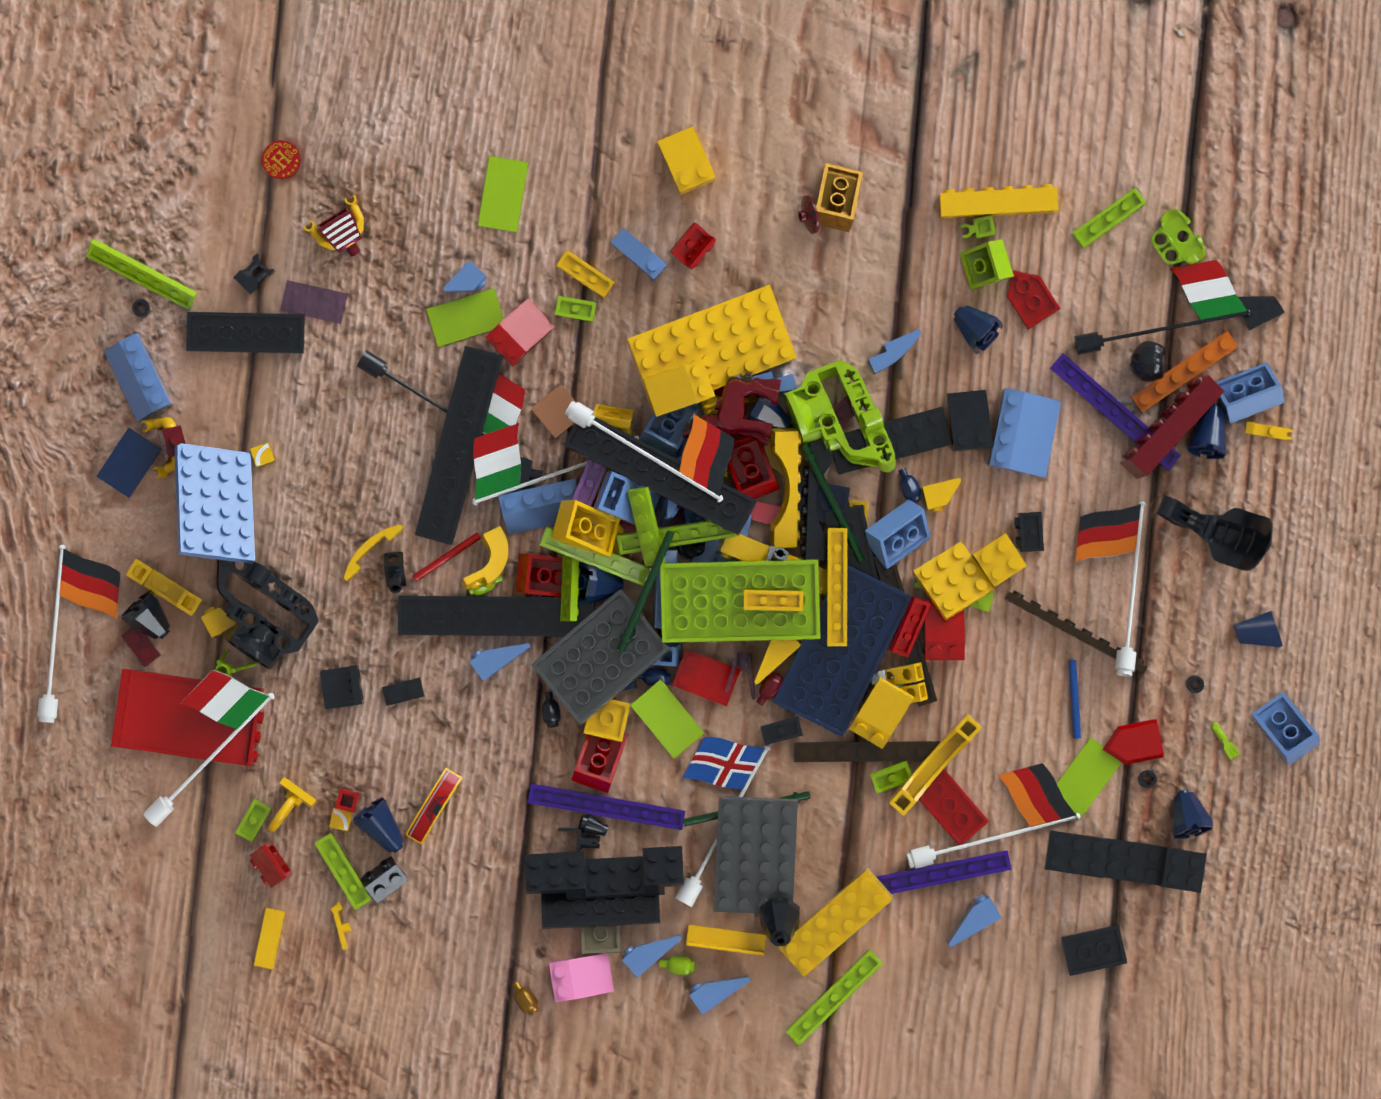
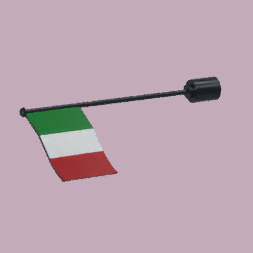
(1207, 293)
(504, 406)

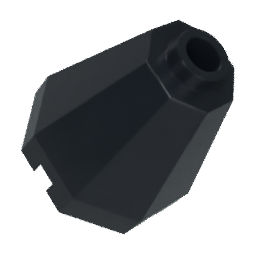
(147, 616)
(779, 920)

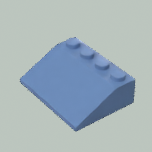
(1024, 433)

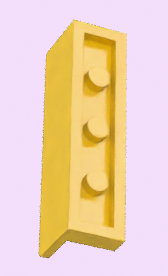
(726, 939)

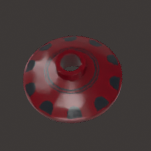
(809, 214)

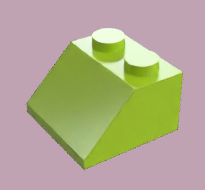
(986, 264)

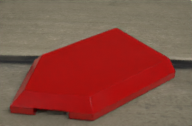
(1031, 298)
(1136, 742)

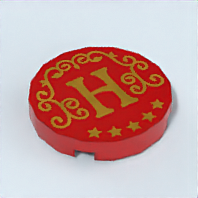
(281, 159)

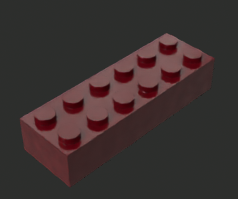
(1171, 426)

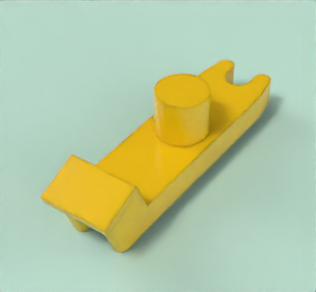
(1268, 431)
(342, 928)

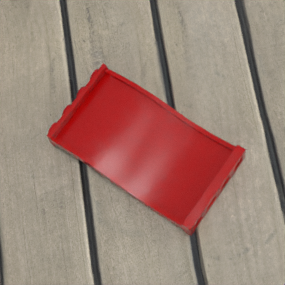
(155, 721)

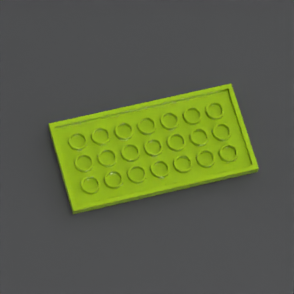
(708, 601)

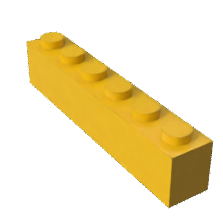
(998, 202)
(752, 550)

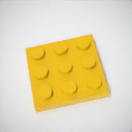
(953, 580)

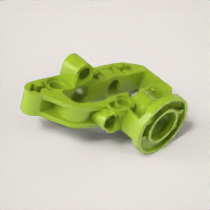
(813, 411)

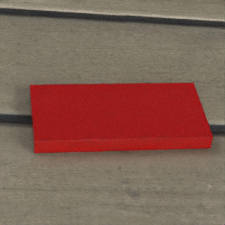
(953, 808)

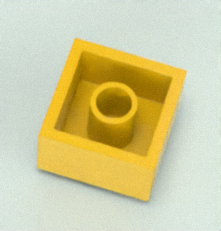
(999, 560)

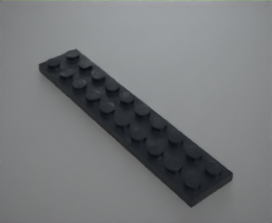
(454, 454)
(620, 458)
(485, 616)

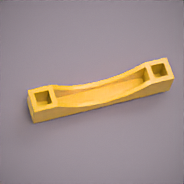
(784, 527)
(934, 763)

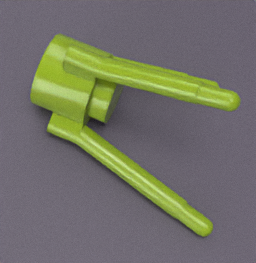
(227, 668)

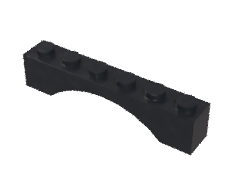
(815, 541)

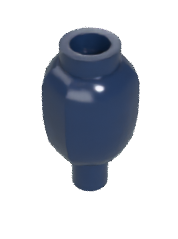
(909, 486)
(653, 675)

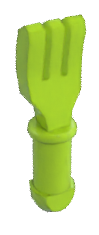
(1228, 747)

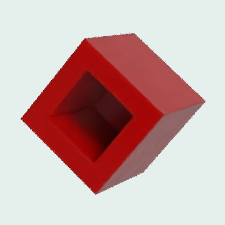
(348, 800)

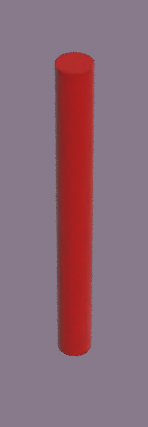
(446, 557)

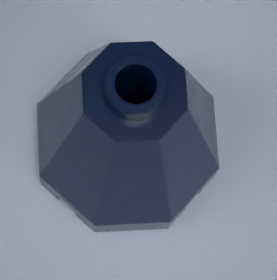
(977, 327)
(769, 413)
(597, 584)
(1189, 816)

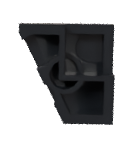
(1263, 310)

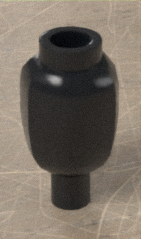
(551, 711)

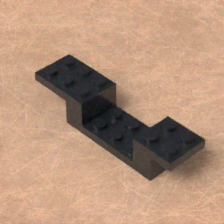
(1125, 861)
(604, 876)

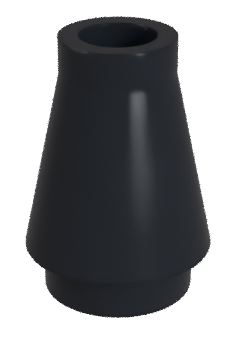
(591, 825)

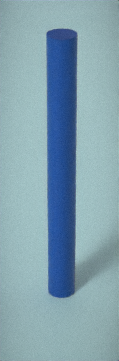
(1074, 699)

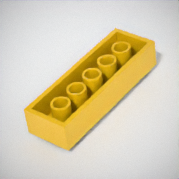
(836, 921)

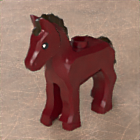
(731, 407)

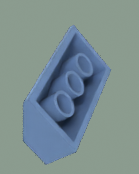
(138, 377)
(535, 506)

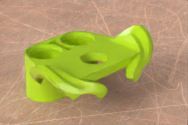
(1171, 224)

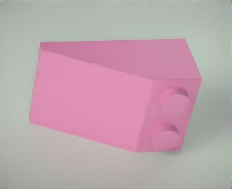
(581, 977)

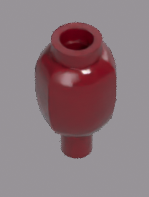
(769, 687)

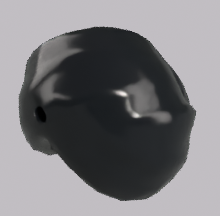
(1147, 361)

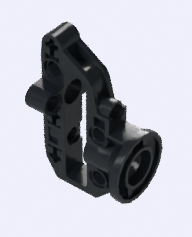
(260, 637)

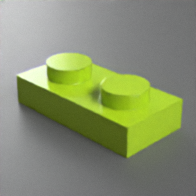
(575, 309)
(890, 777)
(253, 820)

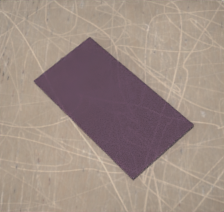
(314, 302)

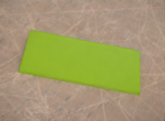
(503, 194)
(465, 317)
(667, 719)
(1087, 776)

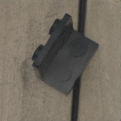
(342, 687)

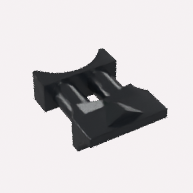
(249, 282)

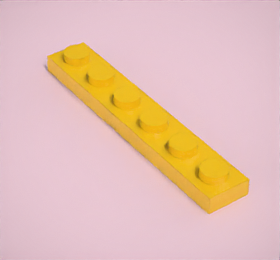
(837, 587)

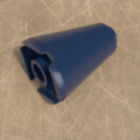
(1209, 434)
(380, 825)

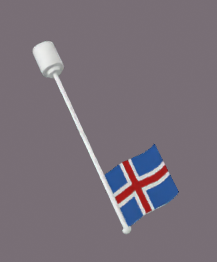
(726, 766)

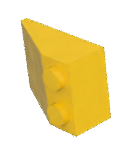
(686, 160)
(678, 387)
(585, 528)
(775, 654)
(881, 712)

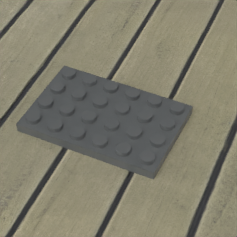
(588, 668)
(754, 852)

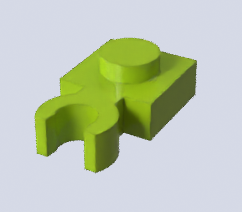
(982, 227)

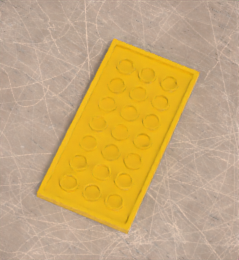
(728, 337)

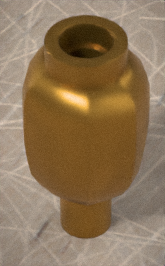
(525, 999)

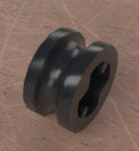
(144, 303)
(1194, 678)
(1143, 783)

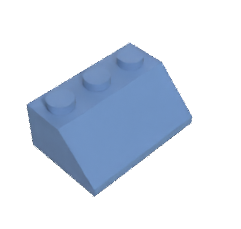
(1250, 392)
(898, 533)

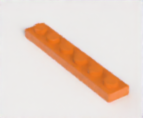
(1184, 371)

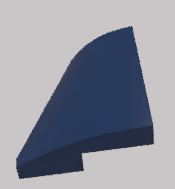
(1258, 631)

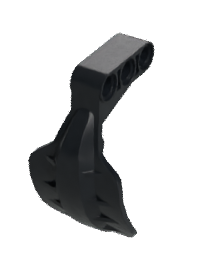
(1234, 538)

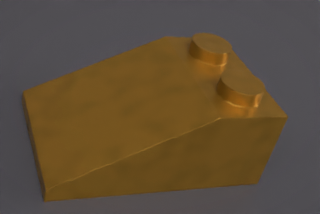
(838, 197)

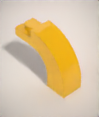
(497, 549)

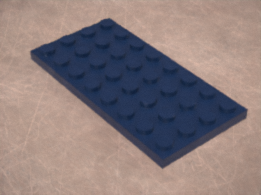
(831, 680)

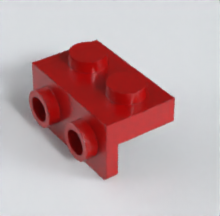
(693, 246)

